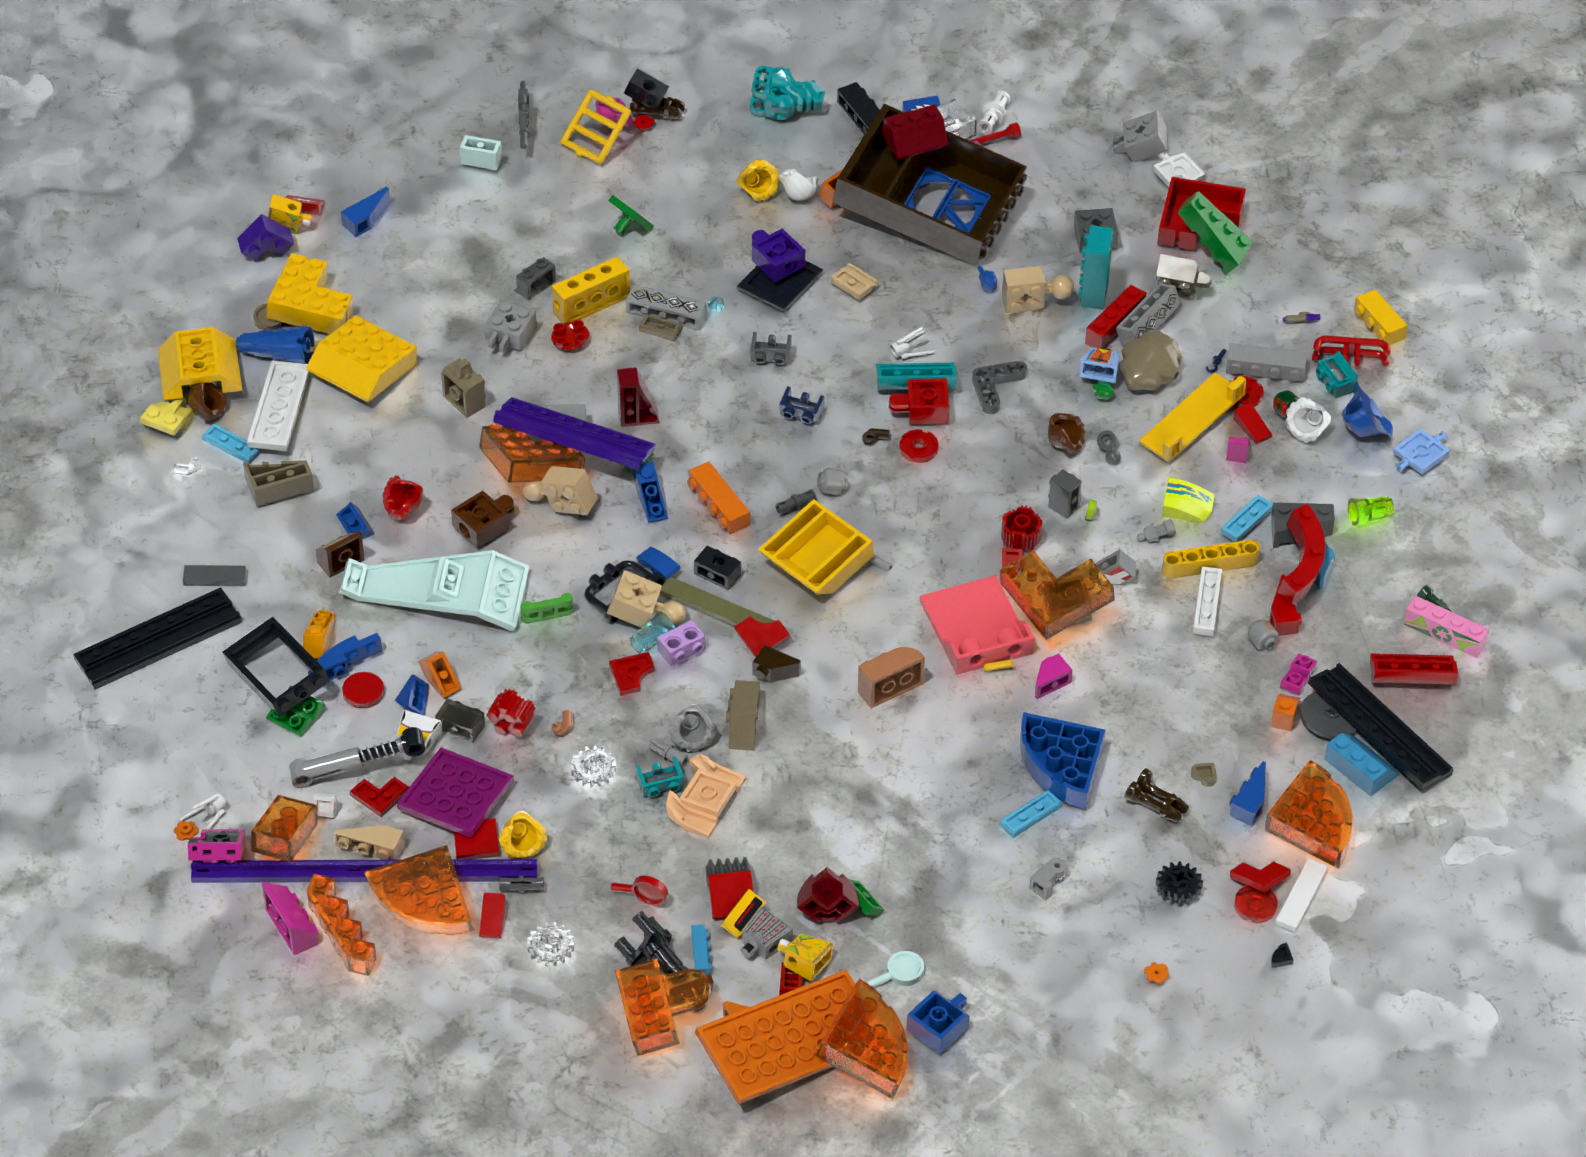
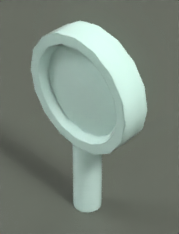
(902, 968)

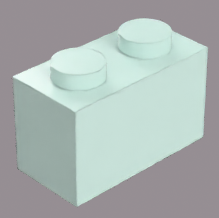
(480, 152)

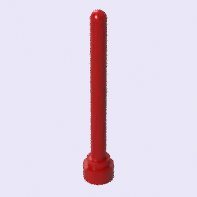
(1012, 131)

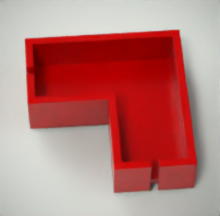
(1173, 228)

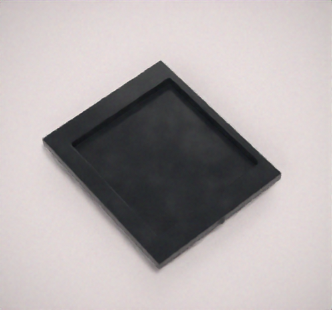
(784, 292)

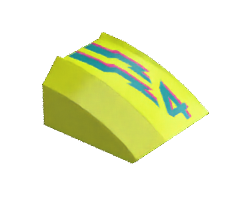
(1187, 501)

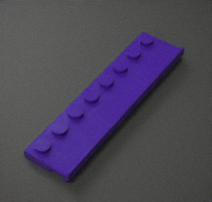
(574, 433)

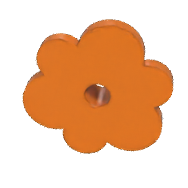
(185, 830)
(1156, 973)

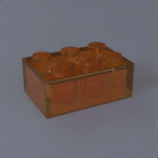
(284, 828)

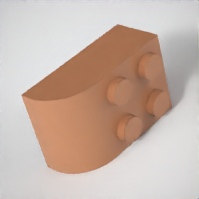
(890, 675)

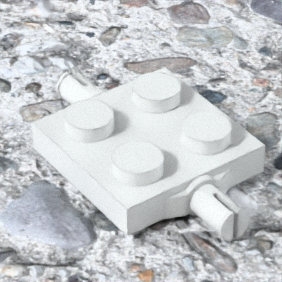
(1177, 166)

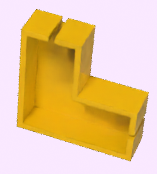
(302, 300)

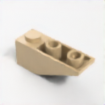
(375, 841)

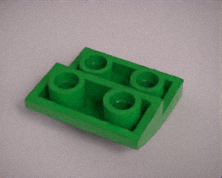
(300, 717)

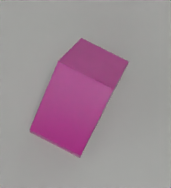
(1237, 449)

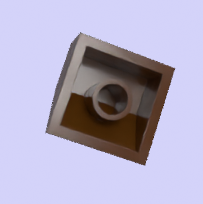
(335, 554)

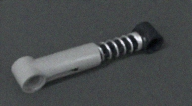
(305, 771)

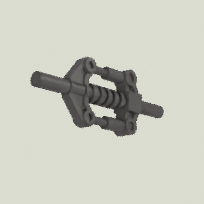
(523, 107)

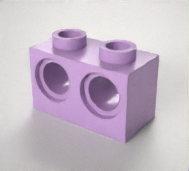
(681, 643)

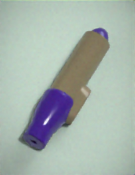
(1302, 317)

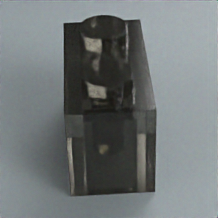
(461, 720)

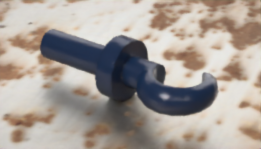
(1216, 360)

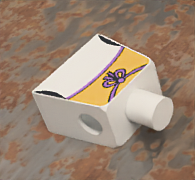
(430, 728)

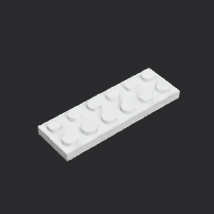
(278, 406)

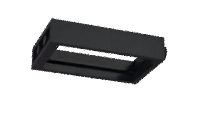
(257, 640)

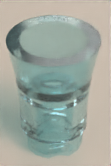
(646, 637)

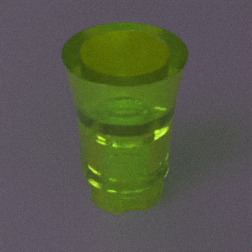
(1369, 509)

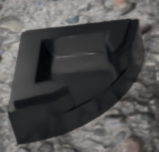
(1282, 956)

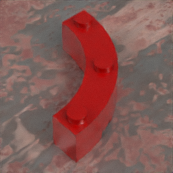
(1310, 537)

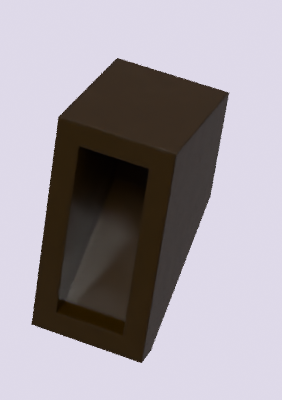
(775, 665)

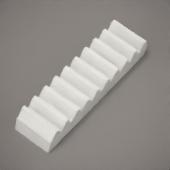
(1207, 601)

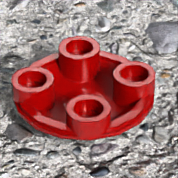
(570, 335)

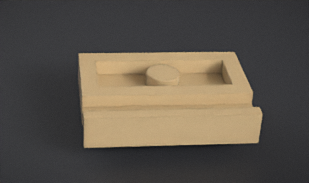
(854, 281)

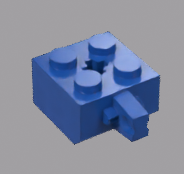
(938, 1020)

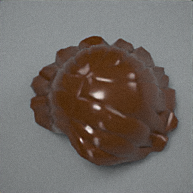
(207, 400)
(1066, 432)

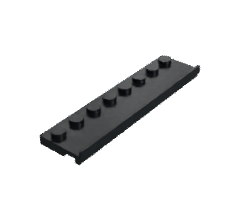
(157, 638)
(1380, 726)

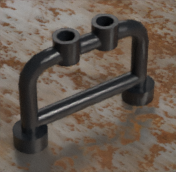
(611, 571)

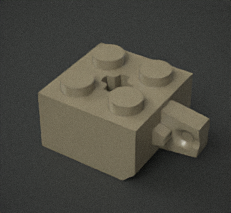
(463, 387)

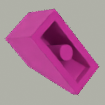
(1052, 675)

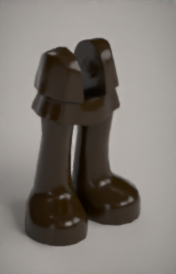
(668, 108)
(1170, 808)

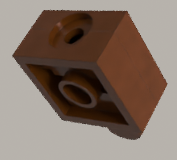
(482, 517)

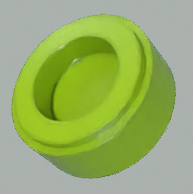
(1091, 509)

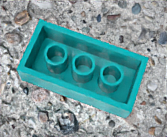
(1095, 267)

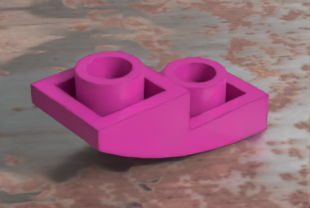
(1298, 674)

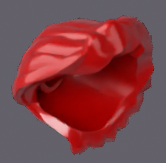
(401, 497)

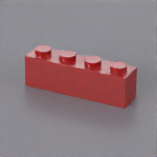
(1103, 328)

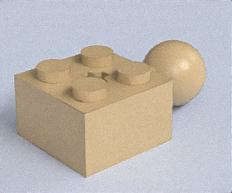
(1026, 289)
(566, 490)
(637, 600)

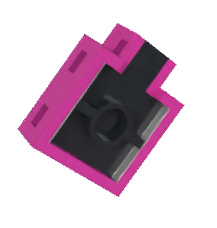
(217, 845)

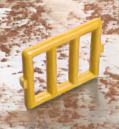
(584, 110)

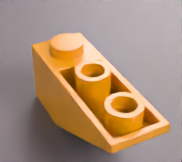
(318, 633)

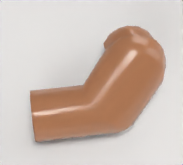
(566, 724)

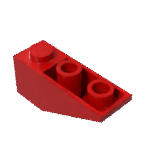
(1282, 617)

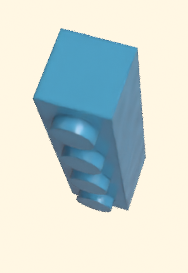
(700, 948)

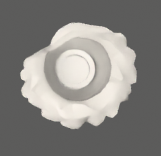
(798, 186)
(1306, 419)

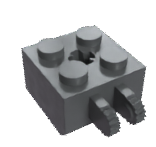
(1094, 217)

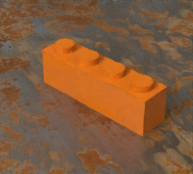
(719, 498)

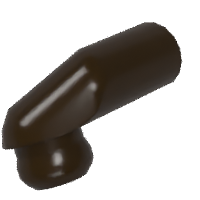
(874, 434)

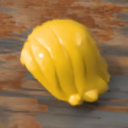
(759, 180)
(522, 836)

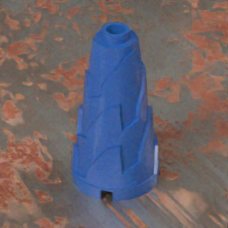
(283, 344)

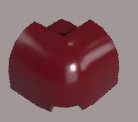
(827, 897)

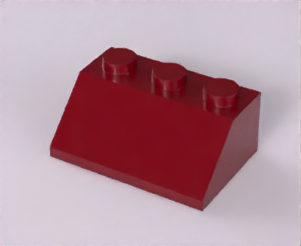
(915, 132)

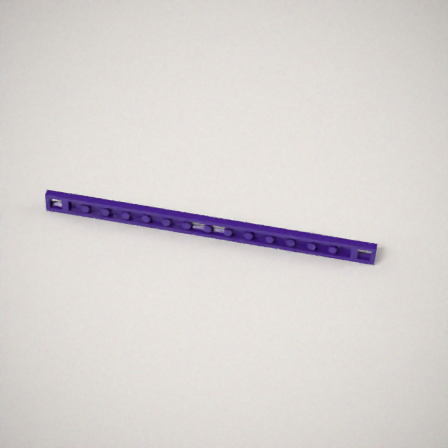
(302, 870)

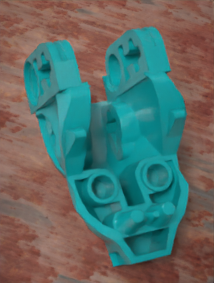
(783, 94)

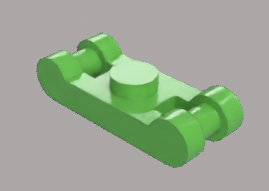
(547, 609)

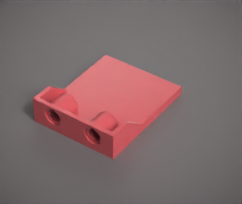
(977, 624)

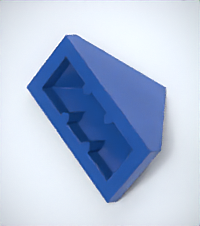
(414, 695)

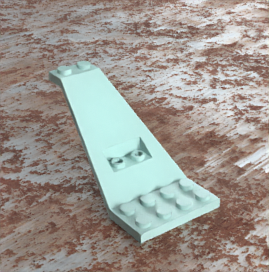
(465, 584)

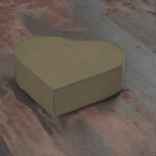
(1204, 773)

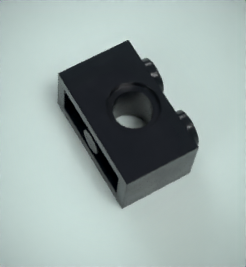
(646, 89)
(717, 567)

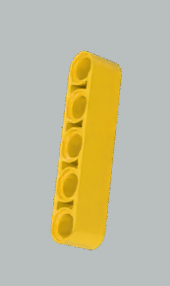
(1220, 556)

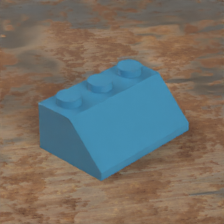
(1359, 763)

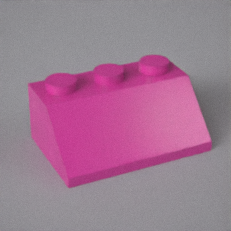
(289, 917)

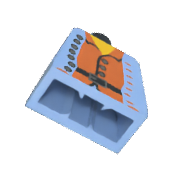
(1100, 365)

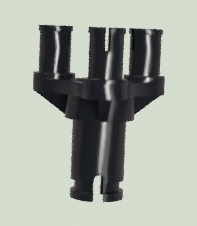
(654, 946)

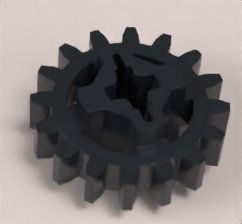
(1179, 883)

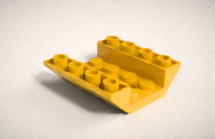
(181, 361)

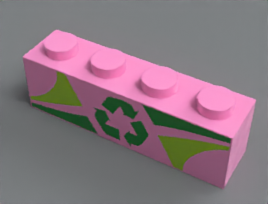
(1446, 626)

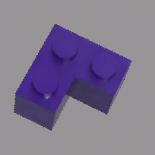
(265, 235)

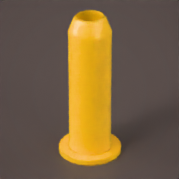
(998, 665)

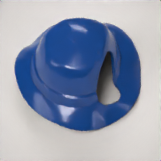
(1361, 413)

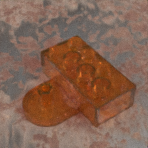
(654, 999)

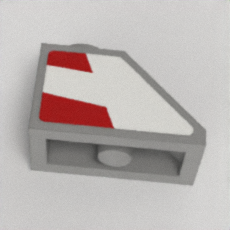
(1117, 567)

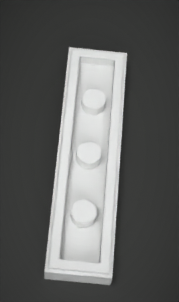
(1301, 895)

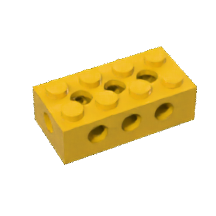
(591, 291)

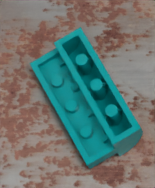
(895, 375)

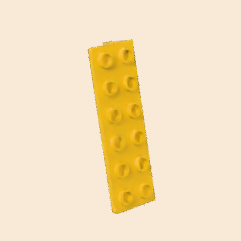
(1193, 416)

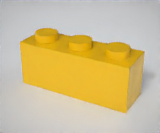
(1380, 317)

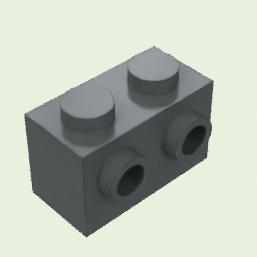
(1064, 493)

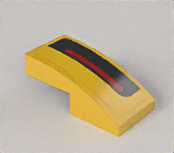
(742, 913)

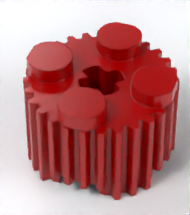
(1021, 529)
(510, 713)

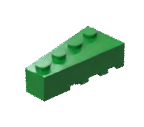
(1215, 231)

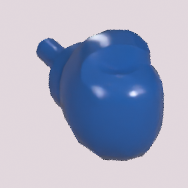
(988, 280)

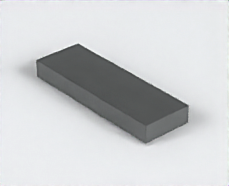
(214, 575)

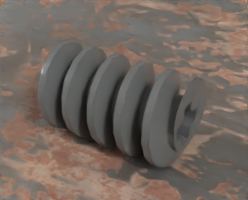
(727, 867)

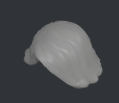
(692, 729)

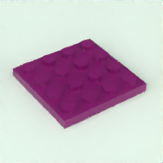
(455, 792)

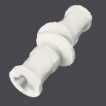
(993, 112)

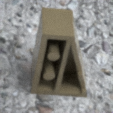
(742, 714)

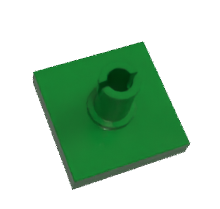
(628, 216)

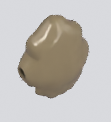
(1150, 361)

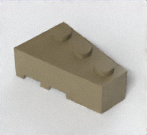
(278, 481)

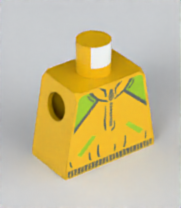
(288, 213)
(806, 955)

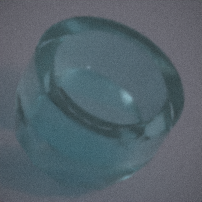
(715, 303)

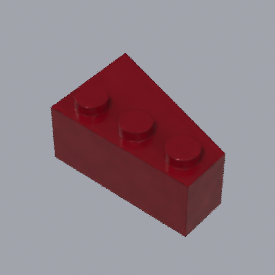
(634, 399)

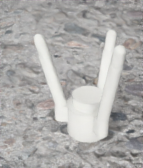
(900, 347)
(212, 805)

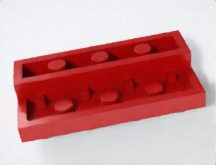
(1413, 669)

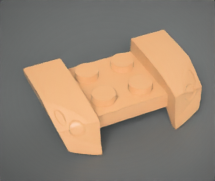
(704, 796)

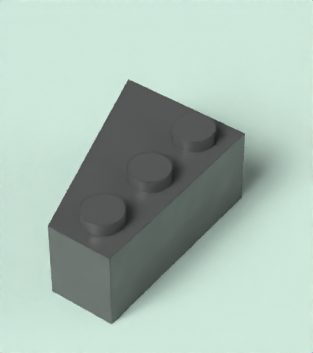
(1282, 512)

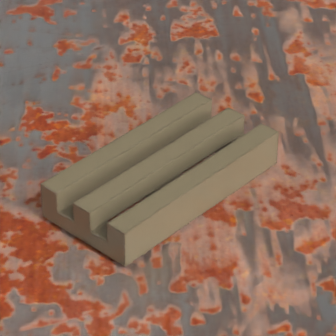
(660, 329)

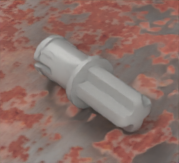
(668, 751)

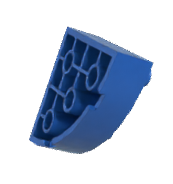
(1061, 756)

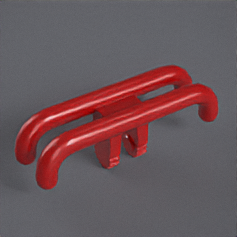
(1351, 347)

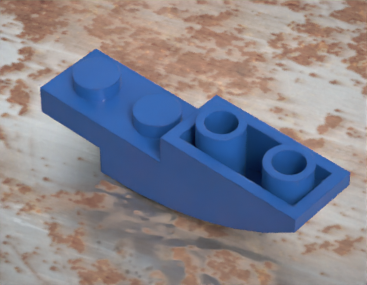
(348, 652)

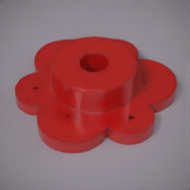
(643, 122)

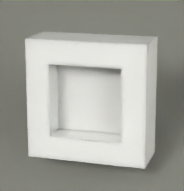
(325, 804)

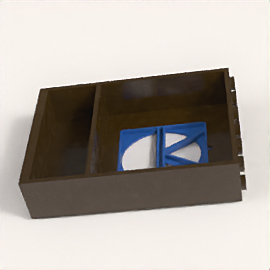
(884, 190)

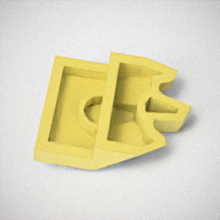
(168, 416)

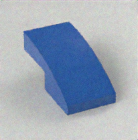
(658, 562)

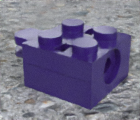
(777, 253)

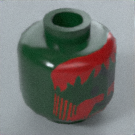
(1283, 401)

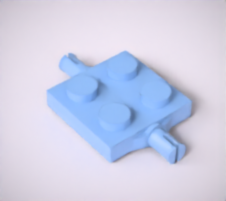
(1421, 451)

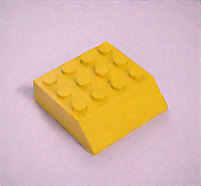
(362, 358)
(818, 549)

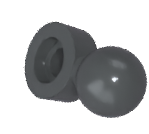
(1112, 456)

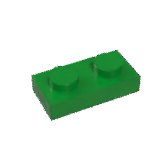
(867, 902)

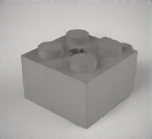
(1142, 137)
(510, 326)

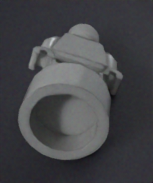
(1152, 533)

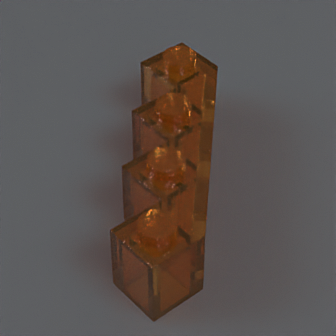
(343, 932)

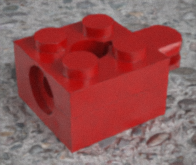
(919, 394)

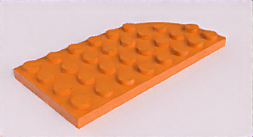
(776, 1038)

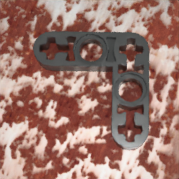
(991, 379)

